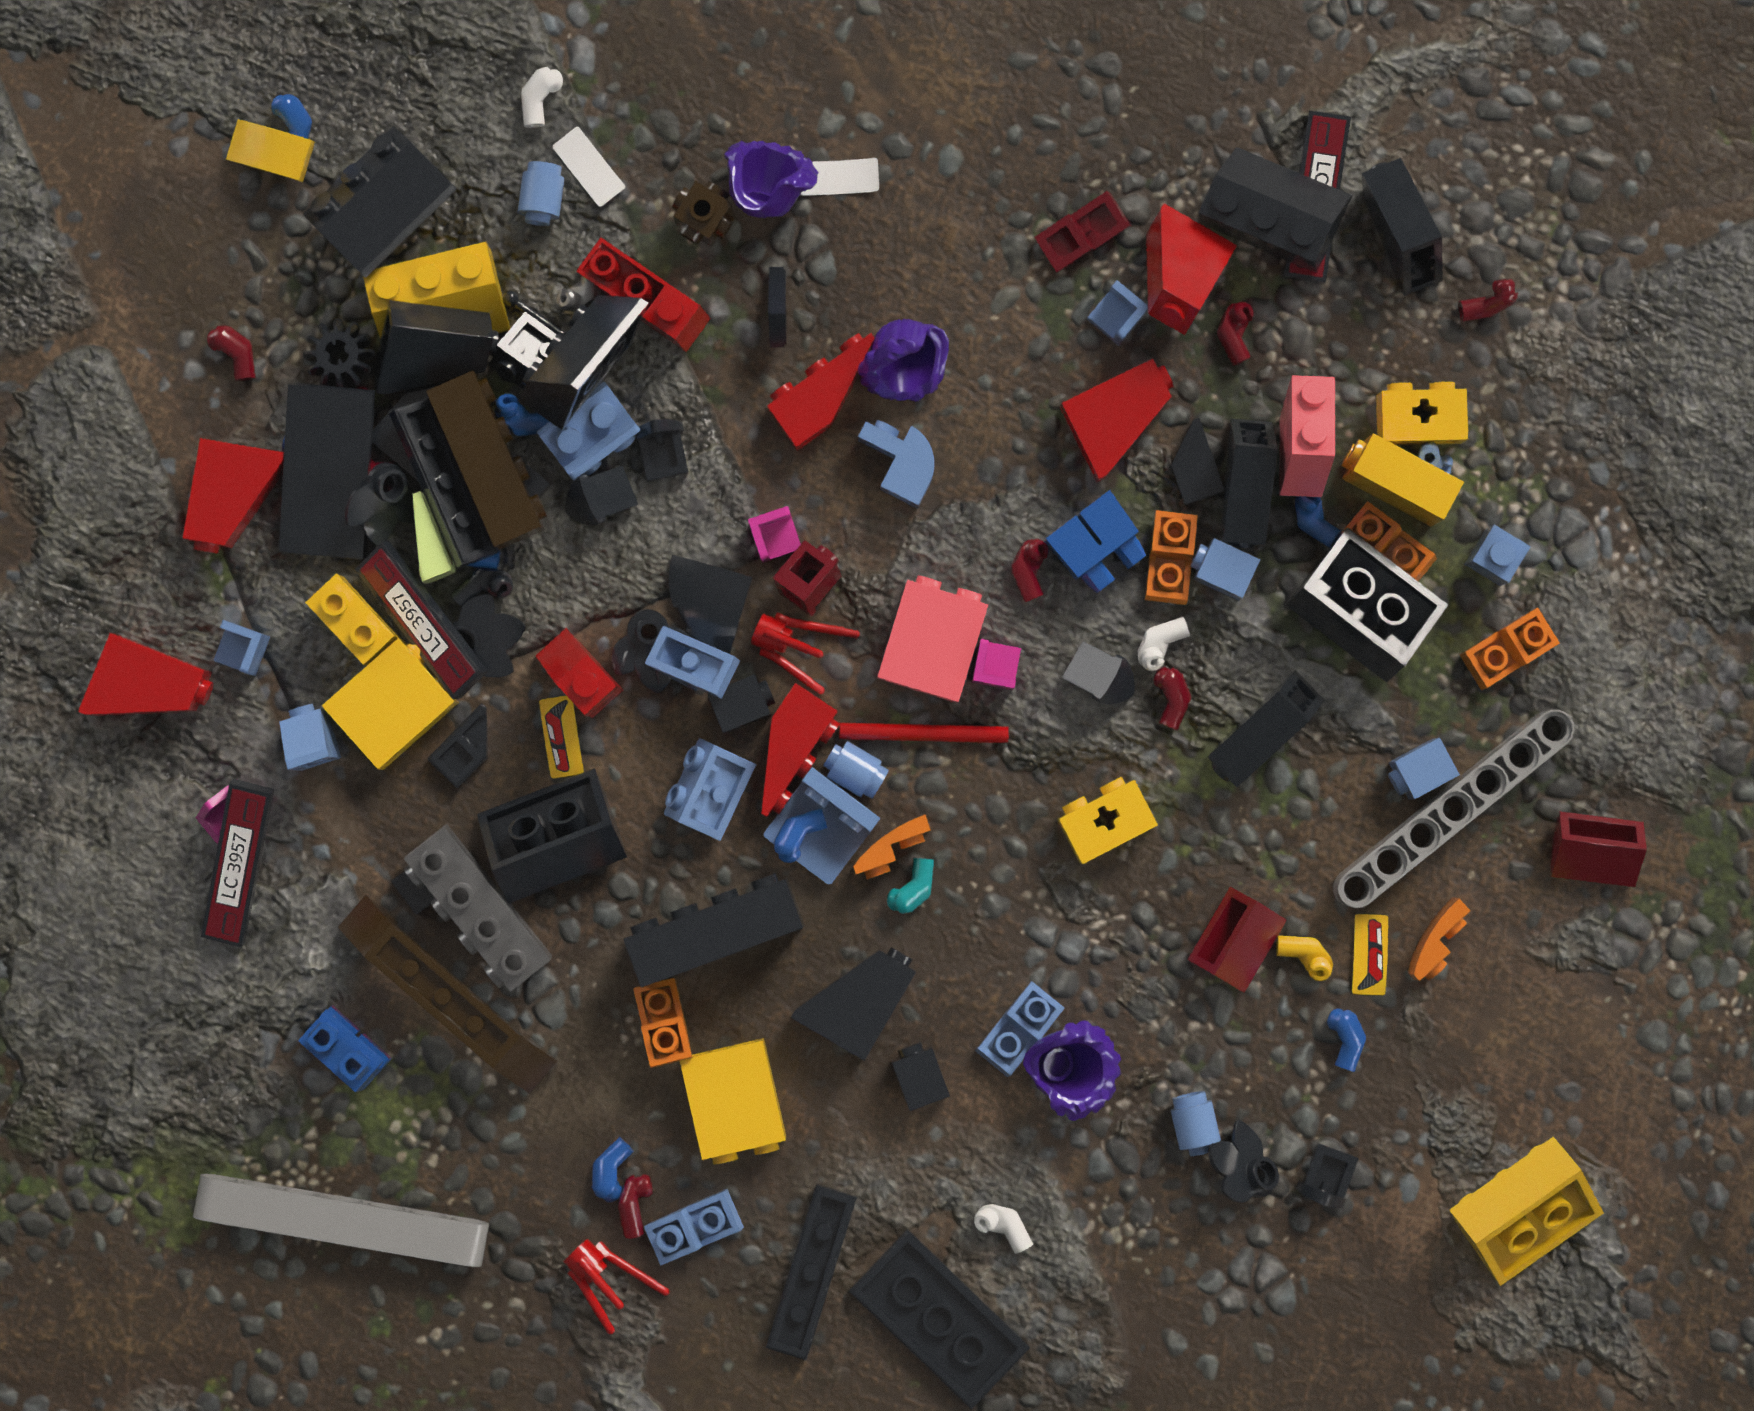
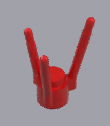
(773, 636)
(586, 1266)

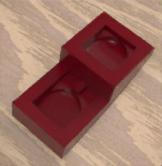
(1083, 231)

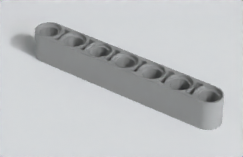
(1472, 800)
(340, 1220)

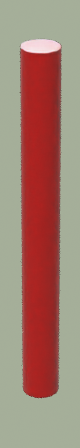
(924, 732)

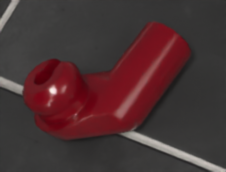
(1488, 306)
(1232, 329)
(235, 346)
(1026, 567)
(1176, 693)
(628, 1204)

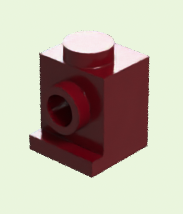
(801, 565)

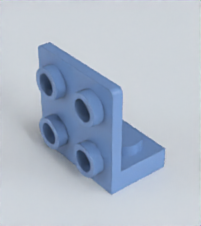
(846, 820)

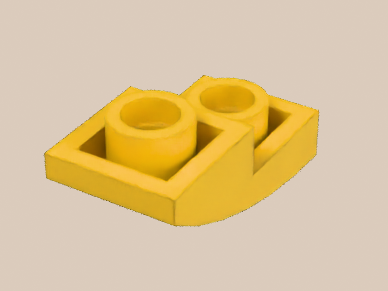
(270, 150)

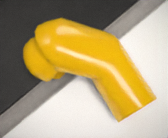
(1310, 953)

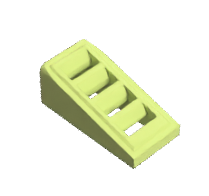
(432, 551)

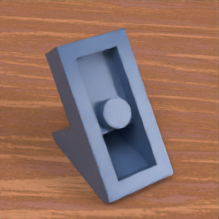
(692, 662)

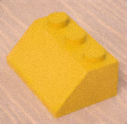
(449, 279)
(1527, 1210)

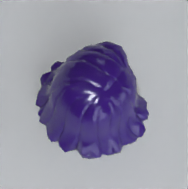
(767, 177)
(905, 360)
(1074, 1069)

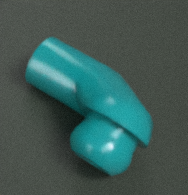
(914, 892)

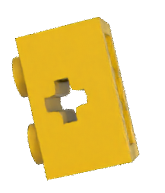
(1445, 425)
(352, 619)
(1091, 840)

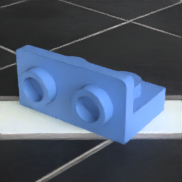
(591, 434)
(708, 789)

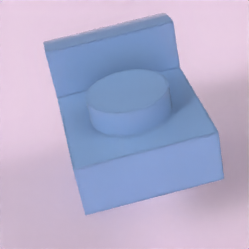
(912, 463)

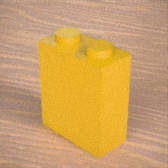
(1401, 479)
(390, 703)
(733, 1101)

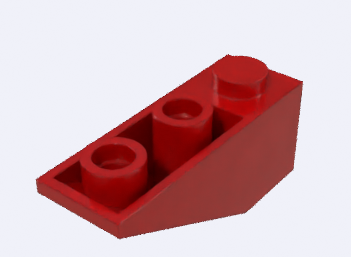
(667, 310)
(815, 402)
(793, 736)

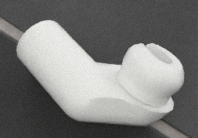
(534, 93)
(1156, 641)
(1003, 1221)

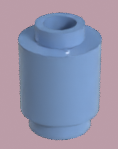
(541, 193)
(855, 770)
(1194, 1122)

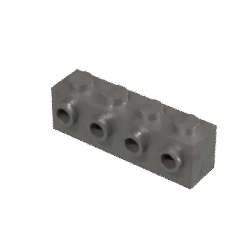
(477, 908)

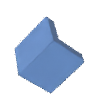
(1118, 313)
(241, 648)

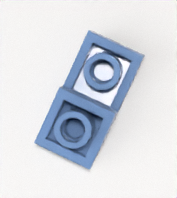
(1019, 1029)
(693, 1227)

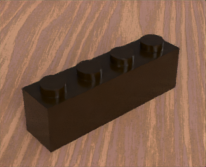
(486, 460)

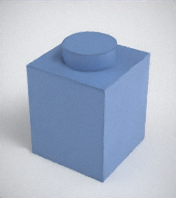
(1497, 555)
(1224, 568)
(1422, 769)

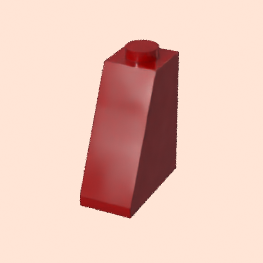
(1182, 267)
(1116, 413)
(228, 491)
(578, 674)
(143, 681)

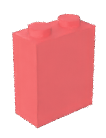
(1307, 436)
(933, 639)

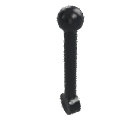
(511, 299)

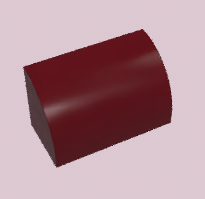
(1598, 849)
(1237, 939)

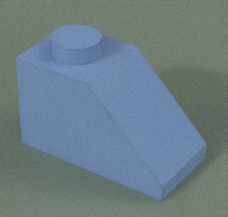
(308, 738)

